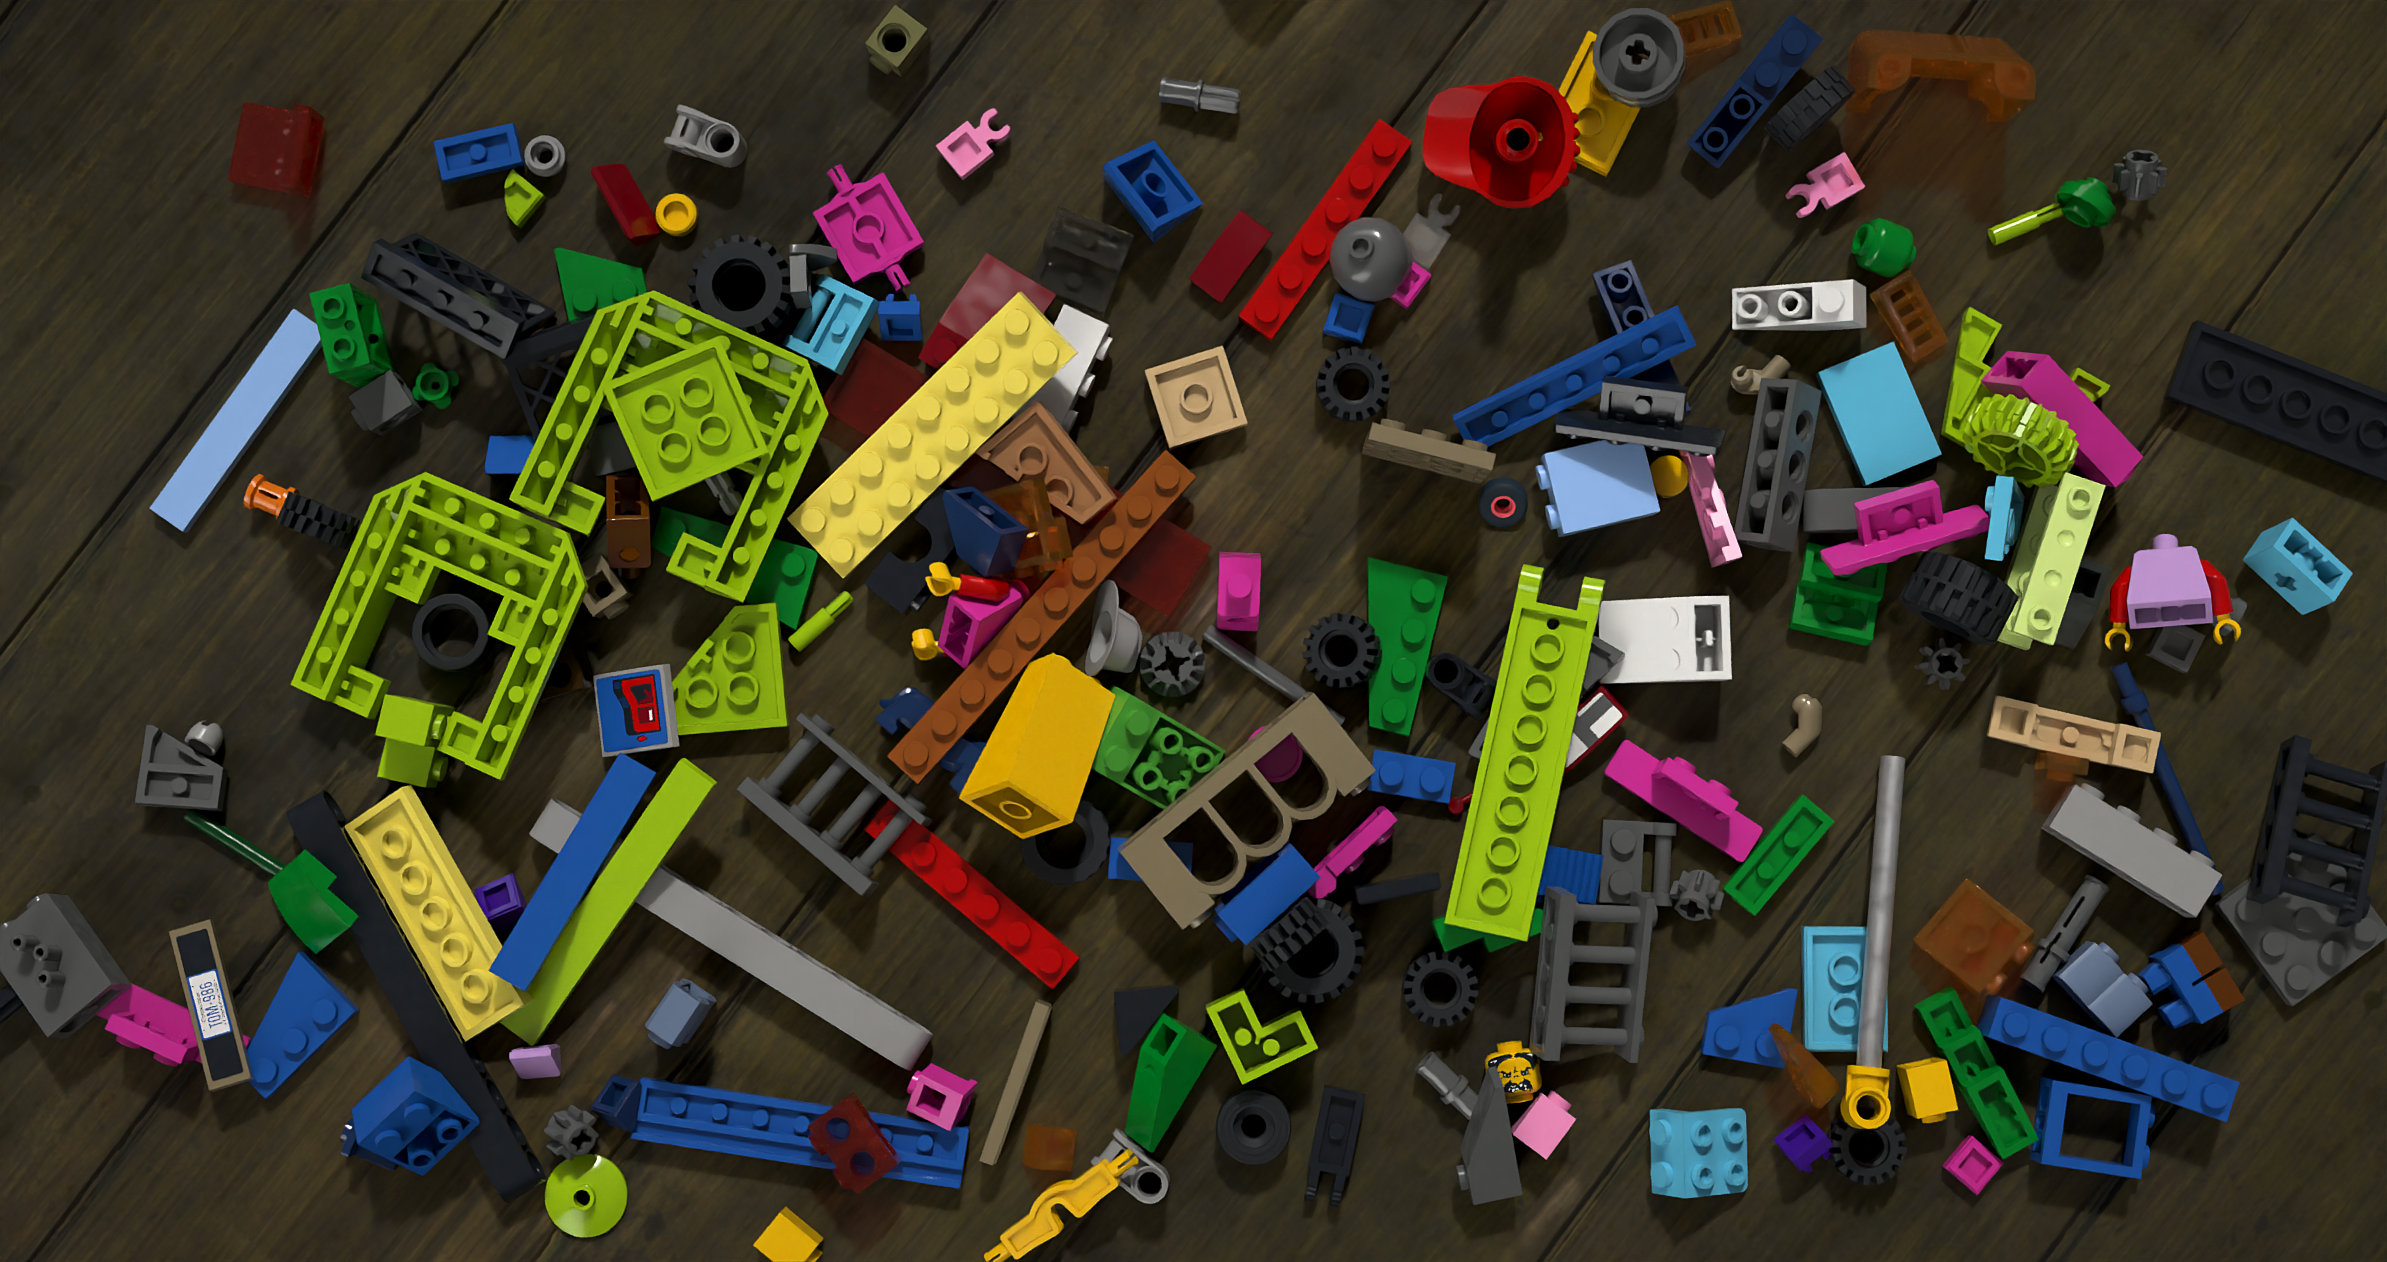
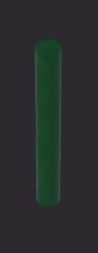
(234, 842)

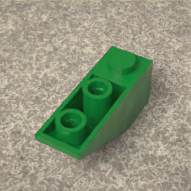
(1163, 1078)

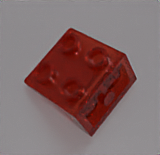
(277, 148)

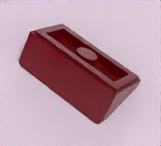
(626, 203)

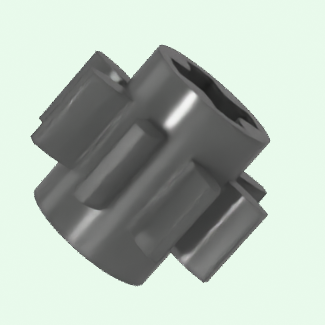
(2139, 175)
(1953, 663)
(1696, 895)
(571, 1132)

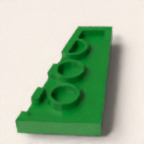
(1404, 614)

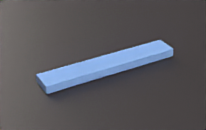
(239, 422)

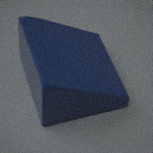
(618, 1103)

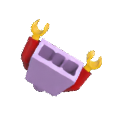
(2169, 589)

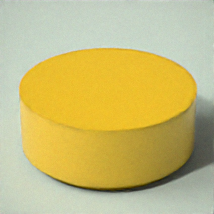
(677, 214)
(1669, 476)

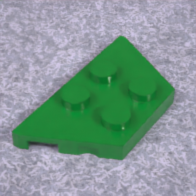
(596, 282)

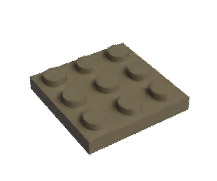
(1428, 451)

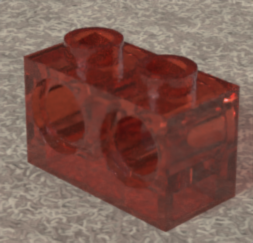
(863, 1137)

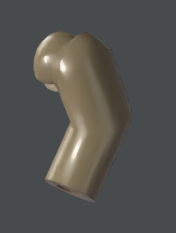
(1748, 380)
(1809, 724)

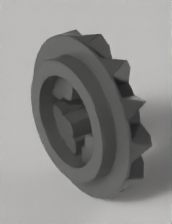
(1162, 681)

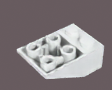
(1668, 639)

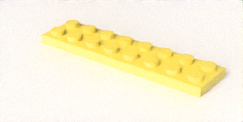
(932, 434)

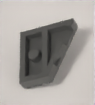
(178, 775)

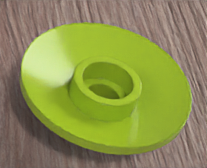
(606, 1190)

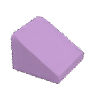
(537, 1061)

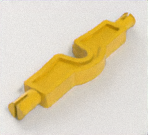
(1075, 1195)

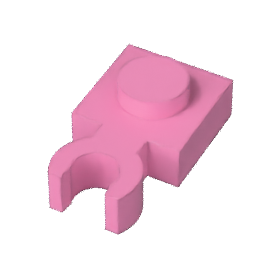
(968, 147)
(1829, 183)

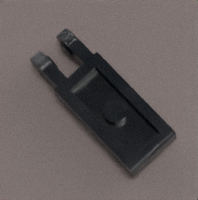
(1334, 1140)

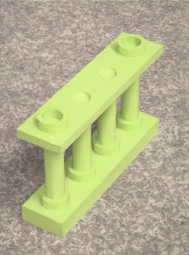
(2049, 558)

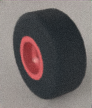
(1502, 489)

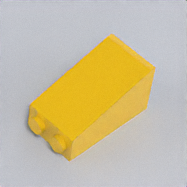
(1041, 749)

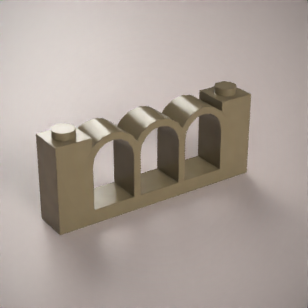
(1326, 745)

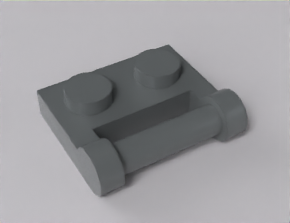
(1623, 859)

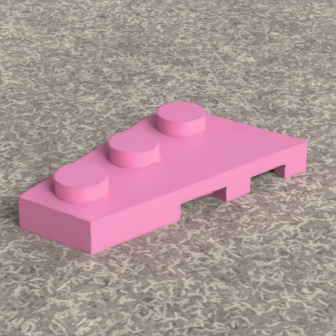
(1711, 510)

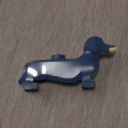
(909, 708)

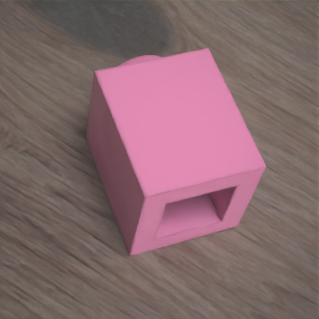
(1543, 1122)

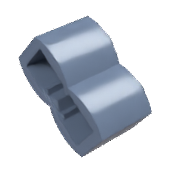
(2102, 988)
(679, 1014)

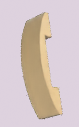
(2073, 735)

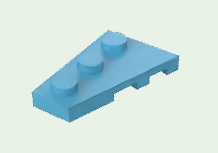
(2005, 508)

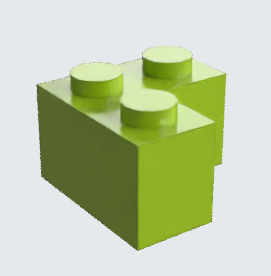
(412, 738)
(1257, 1046)

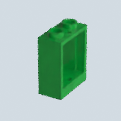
(345, 325)

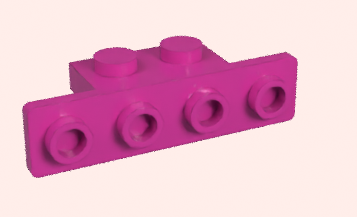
(1903, 525)
(1685, 798)
(154, 1023)

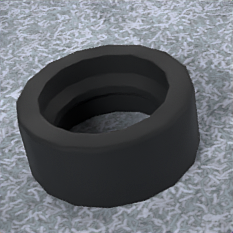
(422, 633)

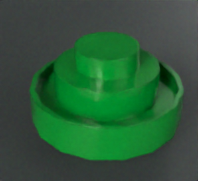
(2086, 202)

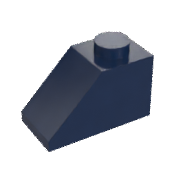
(983, 531)

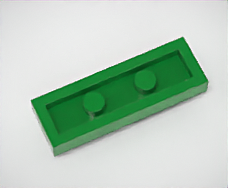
(1777, 854)

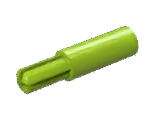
(2023, 223)
(820, 621)

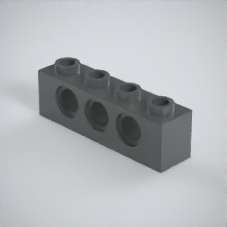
(1777, 464)

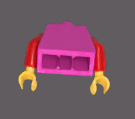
(972, 614)

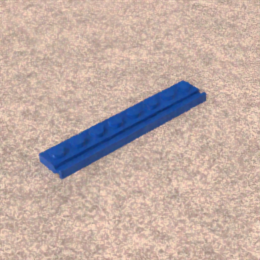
(779, 1131)

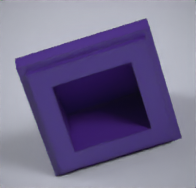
(501, 903)

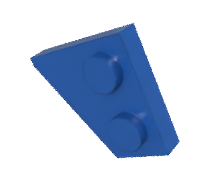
(1743, 1032)

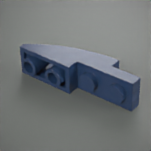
(1754, 91)
(1625, 306)

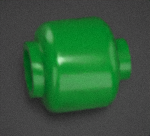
(1883, 247)

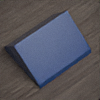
(1151, 189)

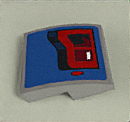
(636, 710)

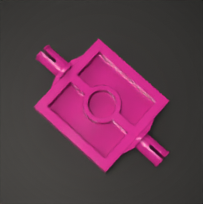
(868, 228)

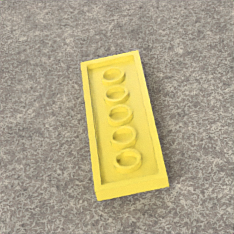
(435, 910)

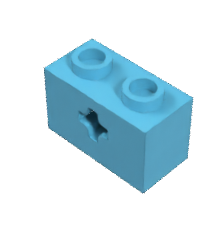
(2297, 566)

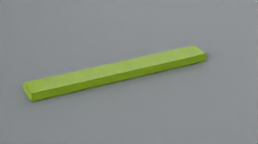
(612, 897)

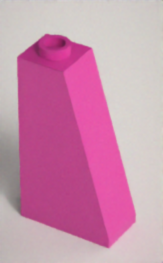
(2102, 450)

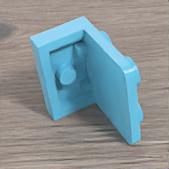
(1698, 1152)

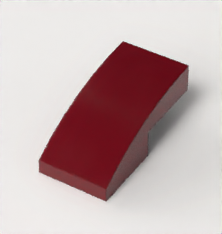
(1231, 256)

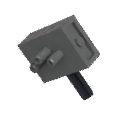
(56, 967)

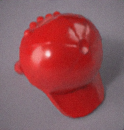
(1491, 144)

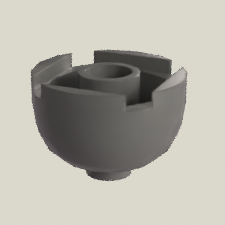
(1370, 258)

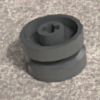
(1637, 33)

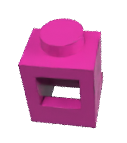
(935, 1107)

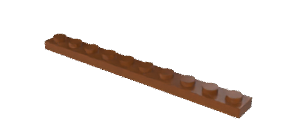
(1041, 617)

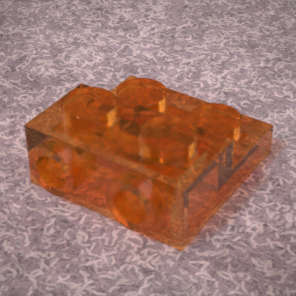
(1047, 536)
(1976, 939)

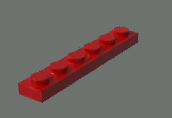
(1311, 246)
(977, 898)

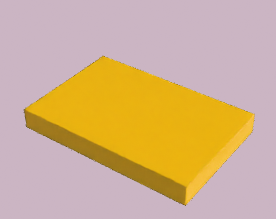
(1602, 120)

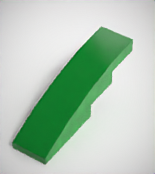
(1976, 1072)

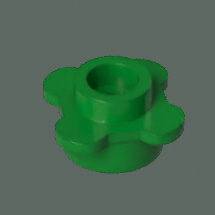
(425, 381)

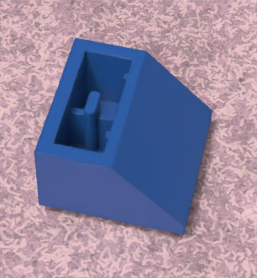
(413, 1117)

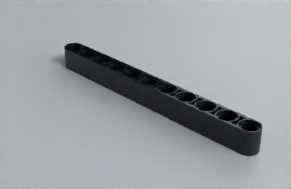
(498, 1137)

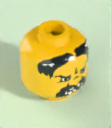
(1517, 1069)

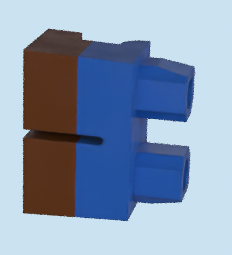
(2194, 980)

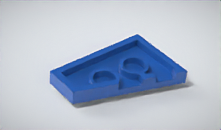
(297, 1025)

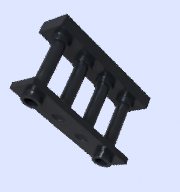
(2280, 841)

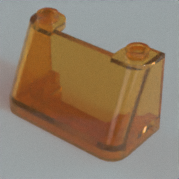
(1995, 70)

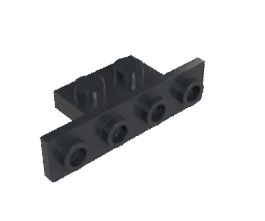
(1641, 415)

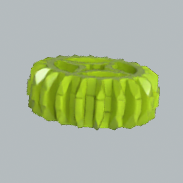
(2020, 440)

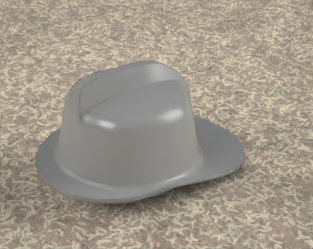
(1114, 635)

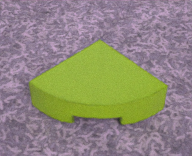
(521, 198)

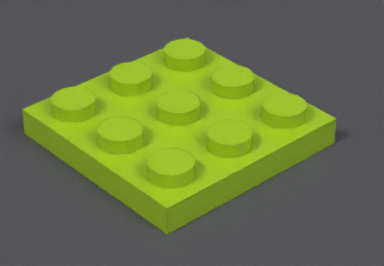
(685, 418)

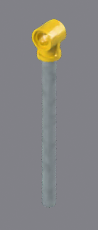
(1867, 1076)

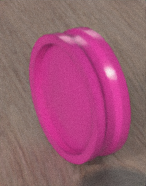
(1281, 760)

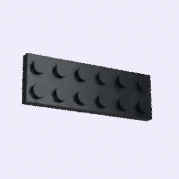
(2282, 399)

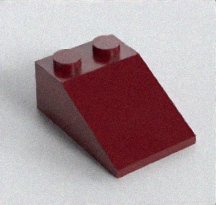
(977, 302)

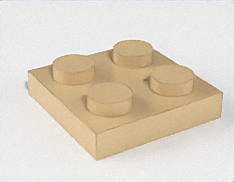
(1196, 397)

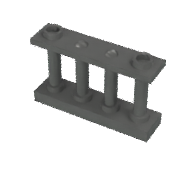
(796, 818)
(1559, 952)

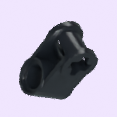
(1463, 685)

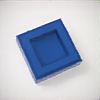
(1348, 318)

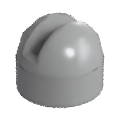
(205, 738)

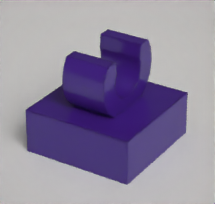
(1804, 1143)

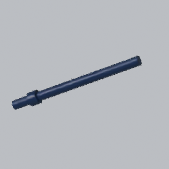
(2136, 704)

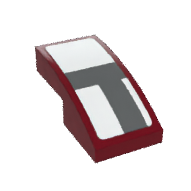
(1595, 720)

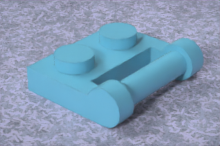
(839, 328)

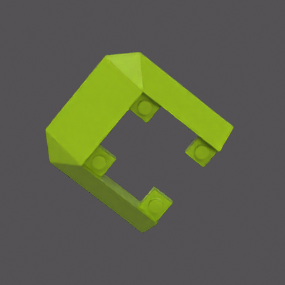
(636, 335)
(400, 552)

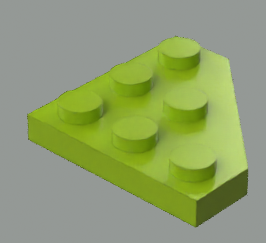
(735, 676)

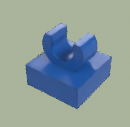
(900, 319)

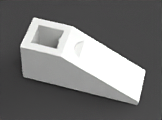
(1800, 306)

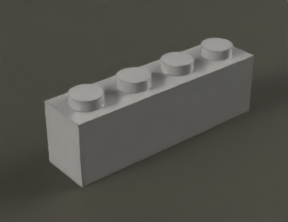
(2131, 850)

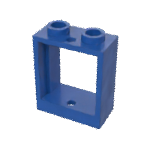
(1263, 894)
(2050, 1122)

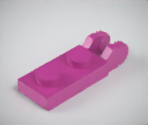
(1348, 853)

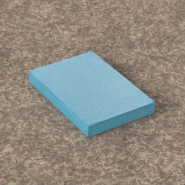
(1878, 414)
(1833, 987)

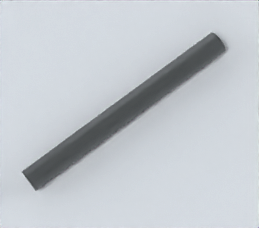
(1259, 667)

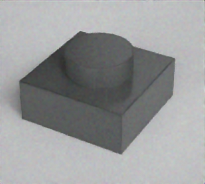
(2175, 646)

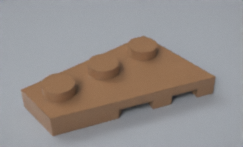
(1038, 448)

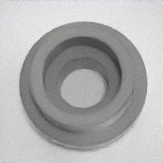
(537, 147)

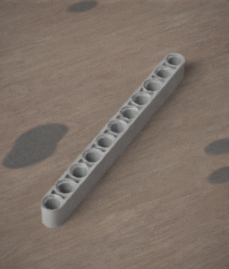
(760, 952)

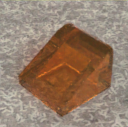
(1049, 1147)

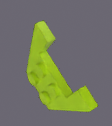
(1966, 388)

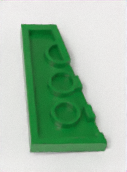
(781, 578)

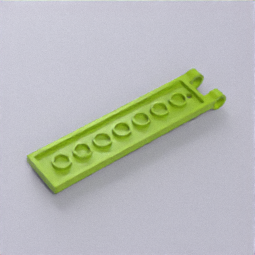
(1523, 760)

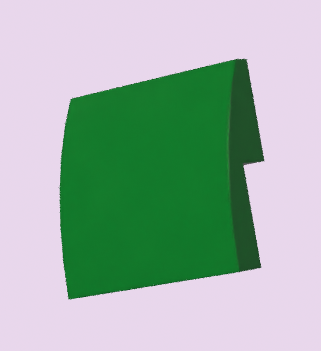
(1836, 604)
(307, 903)

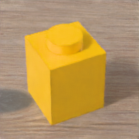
(1927, 1089)
(789, 1239)

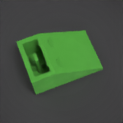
(1152, 751)

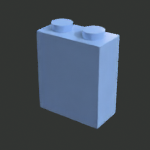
(1596, 486)

